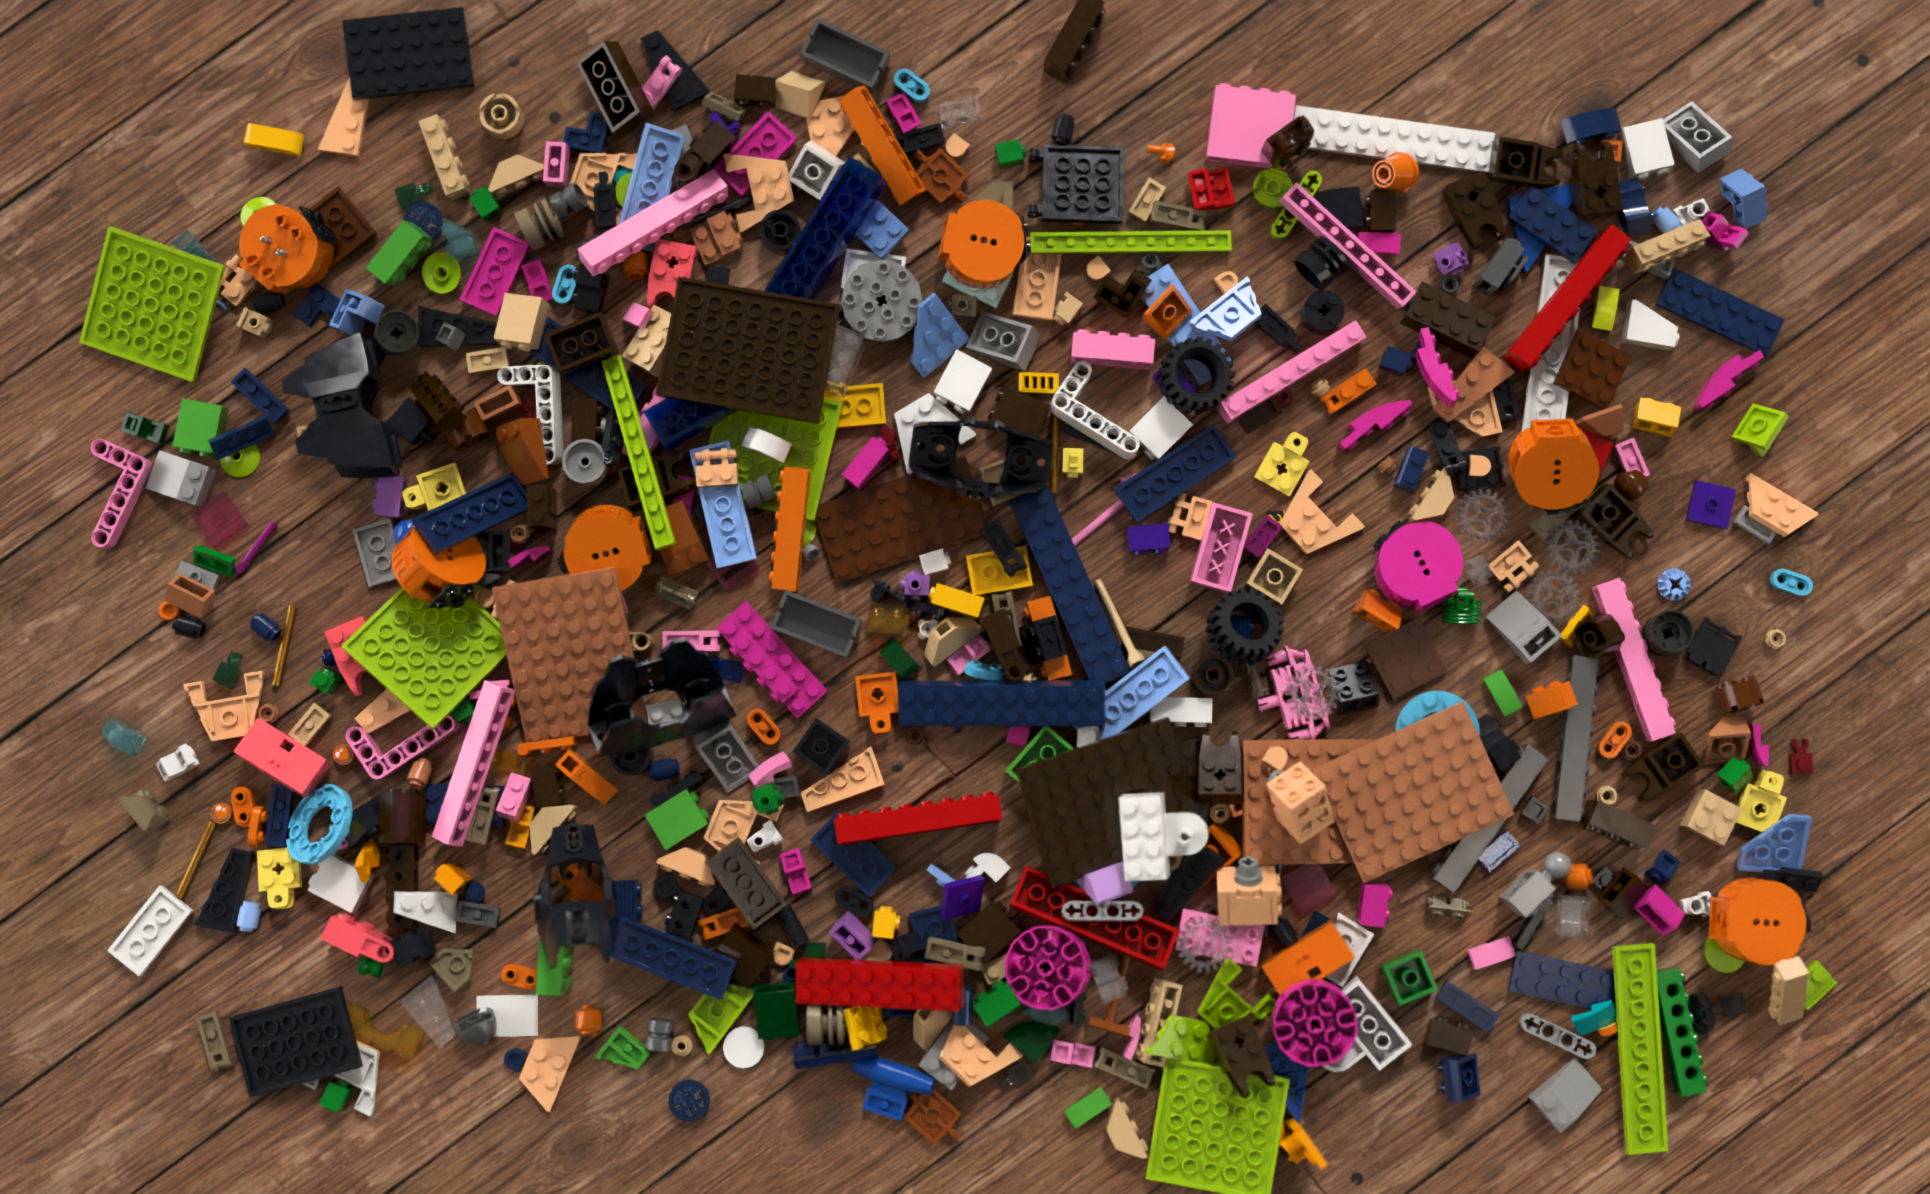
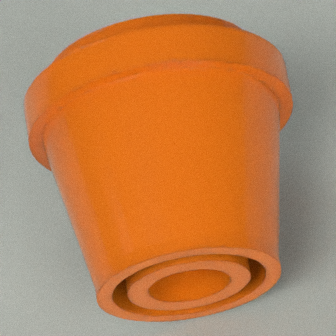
(1396, 172)

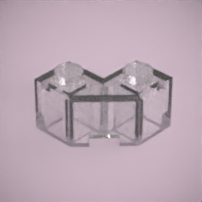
(1107, 977)

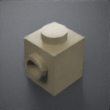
(963, 307)

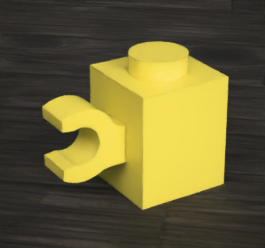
(1072, 462)

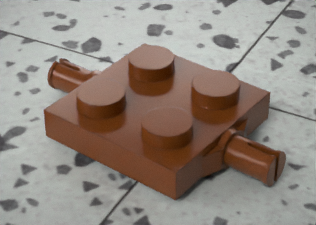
(941, 176)
(933, 1115)

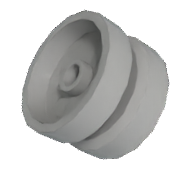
(577, 470)

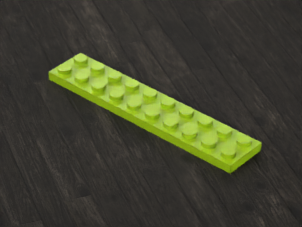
(1640, 1048)

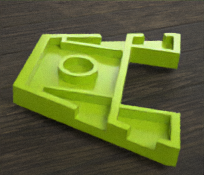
(1224, 1005)

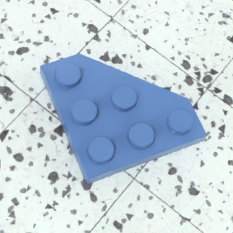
(935, 336)
(1777, 846)

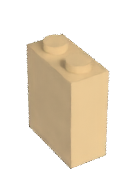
(521, 322)

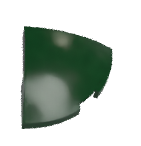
(1032, 1038)

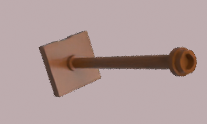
(1108, 1021)

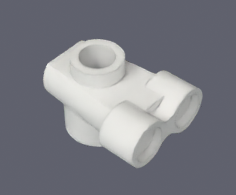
(1687, 214)
(768, 834)
(1697, 904)

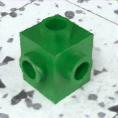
(760, 799)

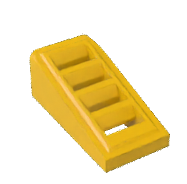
(1021, 381)

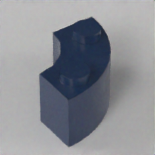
(1591, 125)
(1635, 215)

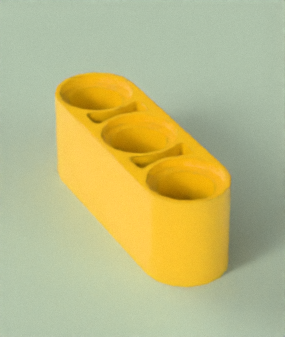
(274, 139)

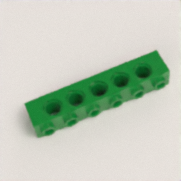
(1697, 1081)

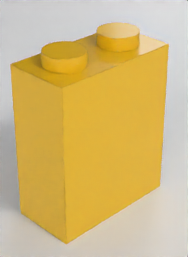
(956, 601)

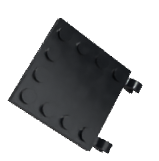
(1080, 184)

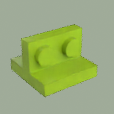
(1760, 428)

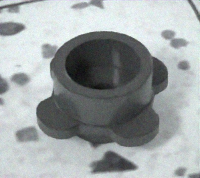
(1147, 268)

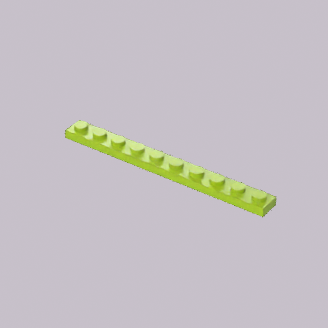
(1130, 242)
(639, 453)

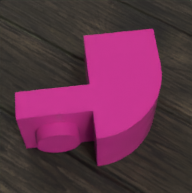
(1722, 233)

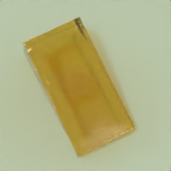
(512, 762)

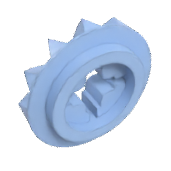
(1665, 584)

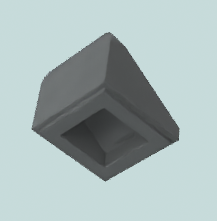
(450, 336)
(490, 579)

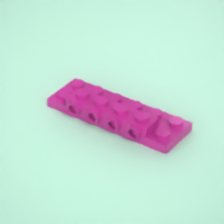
(771, 660)

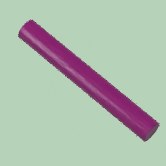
(255, 547)

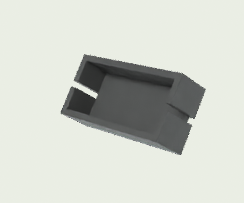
(845, 55)
(816, 624)

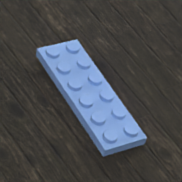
(652, 171)
(1160, 282)
(725, 516)
(1141, 691)

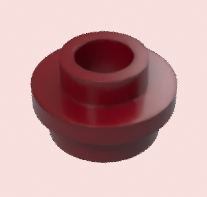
(1283, 404)

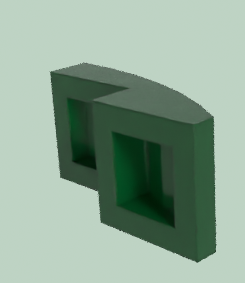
(144, 428)

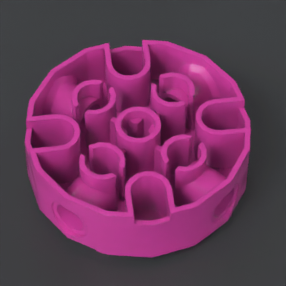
(1030, 978)
(1316, 1043)

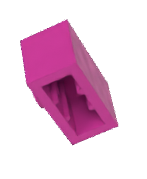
(1374, 903)
(1659, 910)

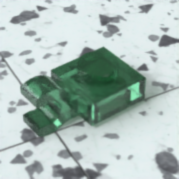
(411, 194)
(228, 672)

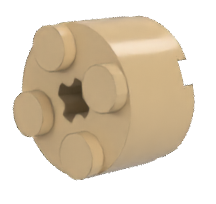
(503, 127)

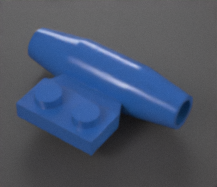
(889, 1086)

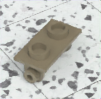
(675, 593)
(1256, 686)
(1456, 908)

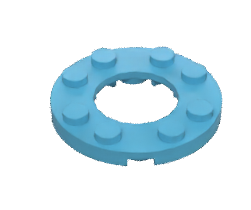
(1430, 702)
(317, 852)

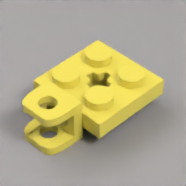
(1289, 455)
(429, 483)
(1762, 793)
(278, 885)

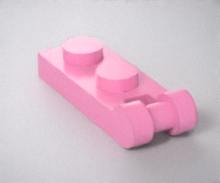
(660, 82)
(696, 638)

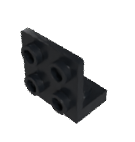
(1042, 640)
(1357, 687)

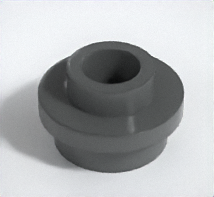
(1449, 279)

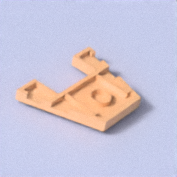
(591, 163)
(768, 185)
(1308, 524)
(228, 716)
(733, 820)
(971, 1058)

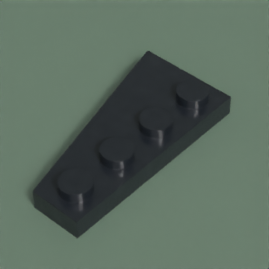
(687, 86)
(476, 330)
(1186, 880)
(227, 893)

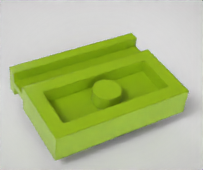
(1818, 983)

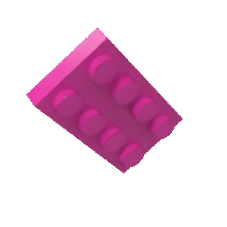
(764, 140)
(495, 271)

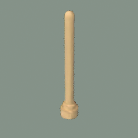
(1134, 657)

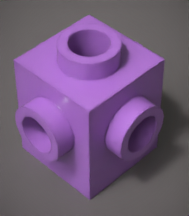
(1451, 259)
(916, 577)

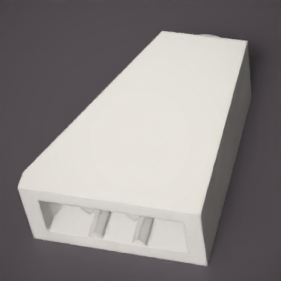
(1648, 328)

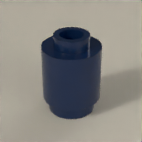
(265, 627)
(664, 769)

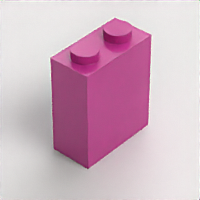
(866, 463)

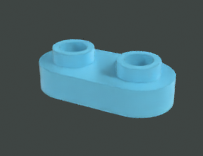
(912, 86)
(564, 285)
(1790, 582)
(984, 671)

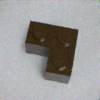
(1122, 297)

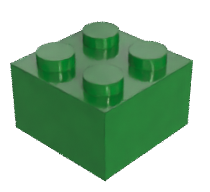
(1408, 977)
(996, 1002)

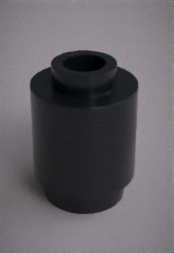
(1063, 129)
(269, 302)
(189, 627)
(1284, 932)

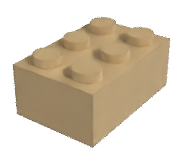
(648, 344)

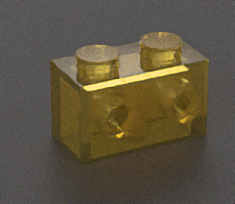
(888, 623)

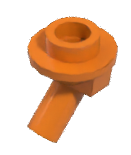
(1165, 151)

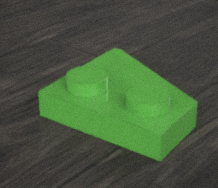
(624, 1049)

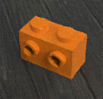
(1552, 699)

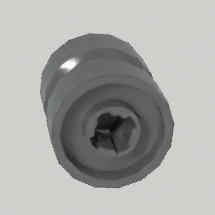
(566, 202)
(758, 491)
(659, 1036)

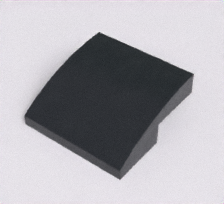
(1344, 205)
(496, 550)

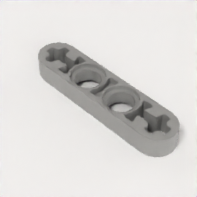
(1102, 911)
(1557, 1035)

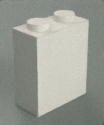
(1646, 149)
(962, 382)
(1160, 429)
(339, 883)

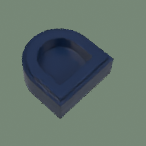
(515, 1059)

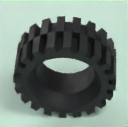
(1215, 362)
(1230, 642)

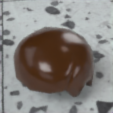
(1631, 484)

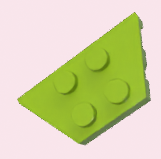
(715, 1016)
(1183, 1040)

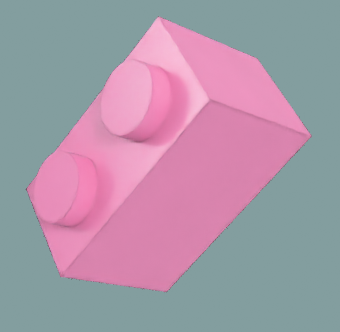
(556, 164)
(514, 797)

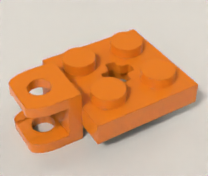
(880, 709)

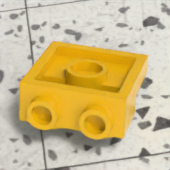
(864, 1026)

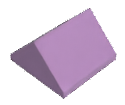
(1106, 883)

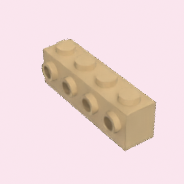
(444, 158)
(1666, 246)
(1788, 990)
(1162, 1003)

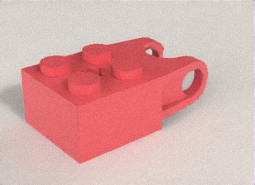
(662, 277)
(349, 668)
(357, 937)

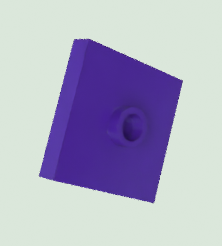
(1710, 504)
(962, 897)

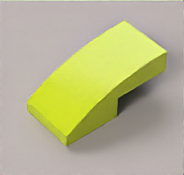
(1605, 308)

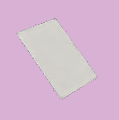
(514, 1014)

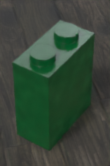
(776, 1010)

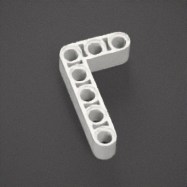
(543, 405)
(1090, 416)

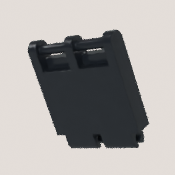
(1488, 481)
(1712, 647)

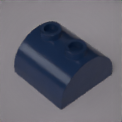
(1460, 1077)

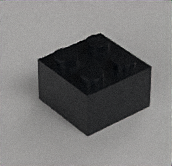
(821, 746)

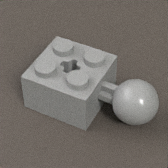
(1535, 887)

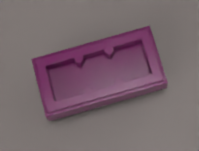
(1262, 536)

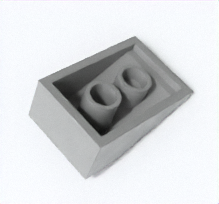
(1697, 137)
(1004, 340)
(181, 478)
(726, 754)
(935, 1066)
(1565, 1095)

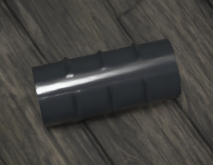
(792, 926)

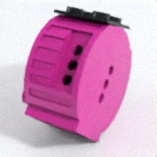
(1418, 565)

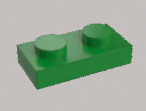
(214, 560)

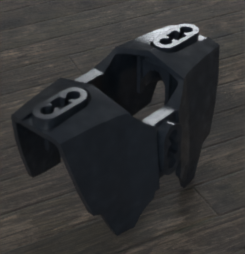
(347, 431)
(940, 466)
(676, 669)
(592, 919)

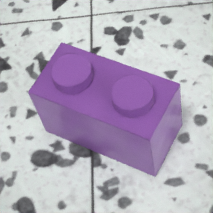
(389, 497)
(853, 935)

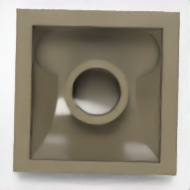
(145, 810)

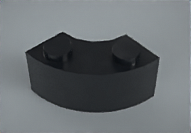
(1498, 746)
(908, 948)

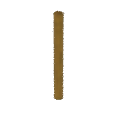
(1054, 464)
(284, 645)
(196, 859)

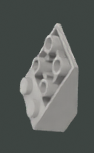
(1523, 627)

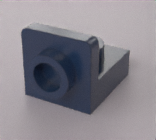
(1662, 868)

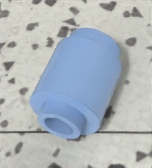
(1666, 220)
(248, 916)

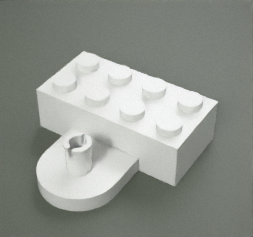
(1154, 835)
(1376, 1031)

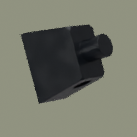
(412, 423)

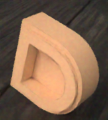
(956, 146)
(1097, 269)
(1226, 281)
(1478, 466)
(484, 597)
(1275, 757)
(783, 954)

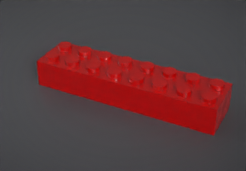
(1569, 295)
(918, 819)
(1140, 940)
(880, 984)

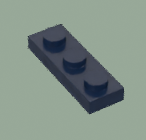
(260, 396)
(241, 437)
(279, 816)
(1467, 1006)

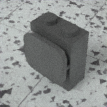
(1501, 267)

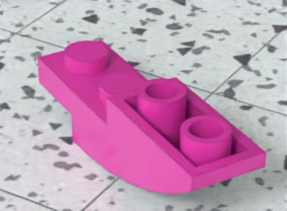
(1436, 374)
(1722, 379)
(1379, 418)

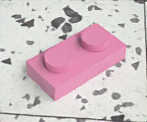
(1630, 456)

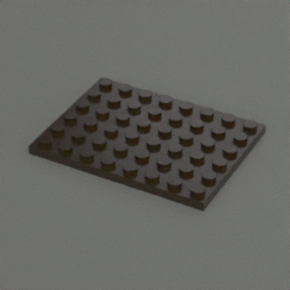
(748, 350)
(1077, 796)

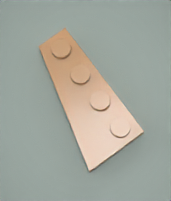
(346, 126)
(381, 712)
(852, 779)

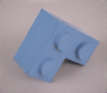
(1746, 196)
(354, 312)

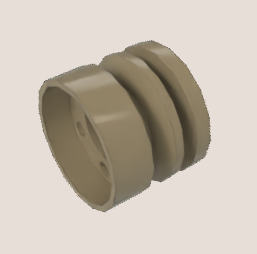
(539, 224)
(825, 1023)

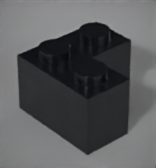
(590, 291)
(364, 822)

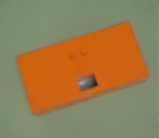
(1309, 958)

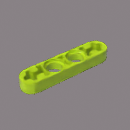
(1278, 222)

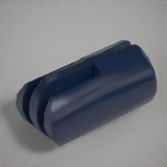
(965, 1015)

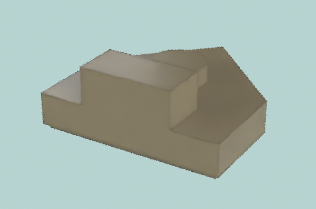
(998, 191)
(453, 967)

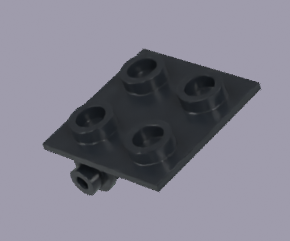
(881, 589)

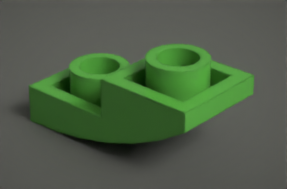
(1503, 693)
(1087, 1107)

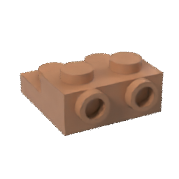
(716, 238)

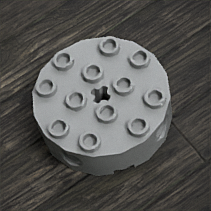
(873, 282)

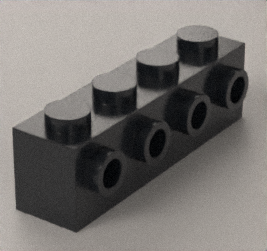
(684, 915)

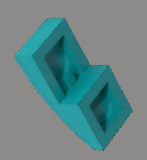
(1600, 1016)

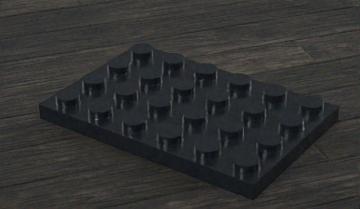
(408, 53)
(295, 1041)

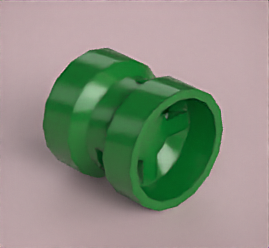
(369, 965)

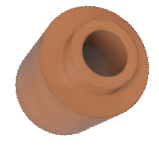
(419, 773)

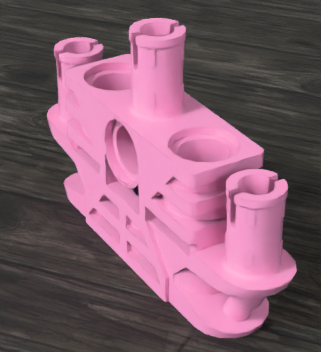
(1279, 679)

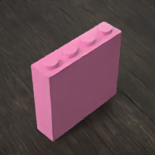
(1244, 121)

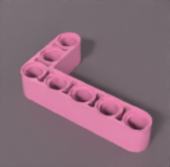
(120, 491)
(402, 749)

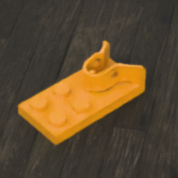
(1296, 1141)

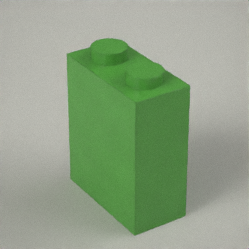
(197, 425)
(678, 818)

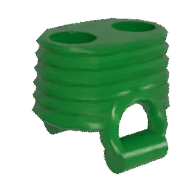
(1463, 613)

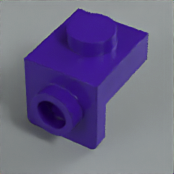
(733, 128)

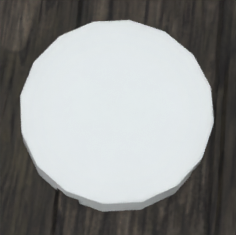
(743, 1047)

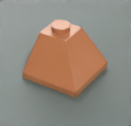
(1603, 423)
(1727, 740)

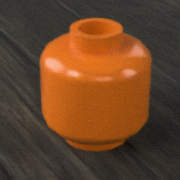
(636, 265)
(1579, 877)
(588, 1020)

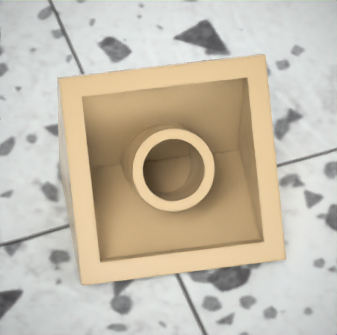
(798, 93)

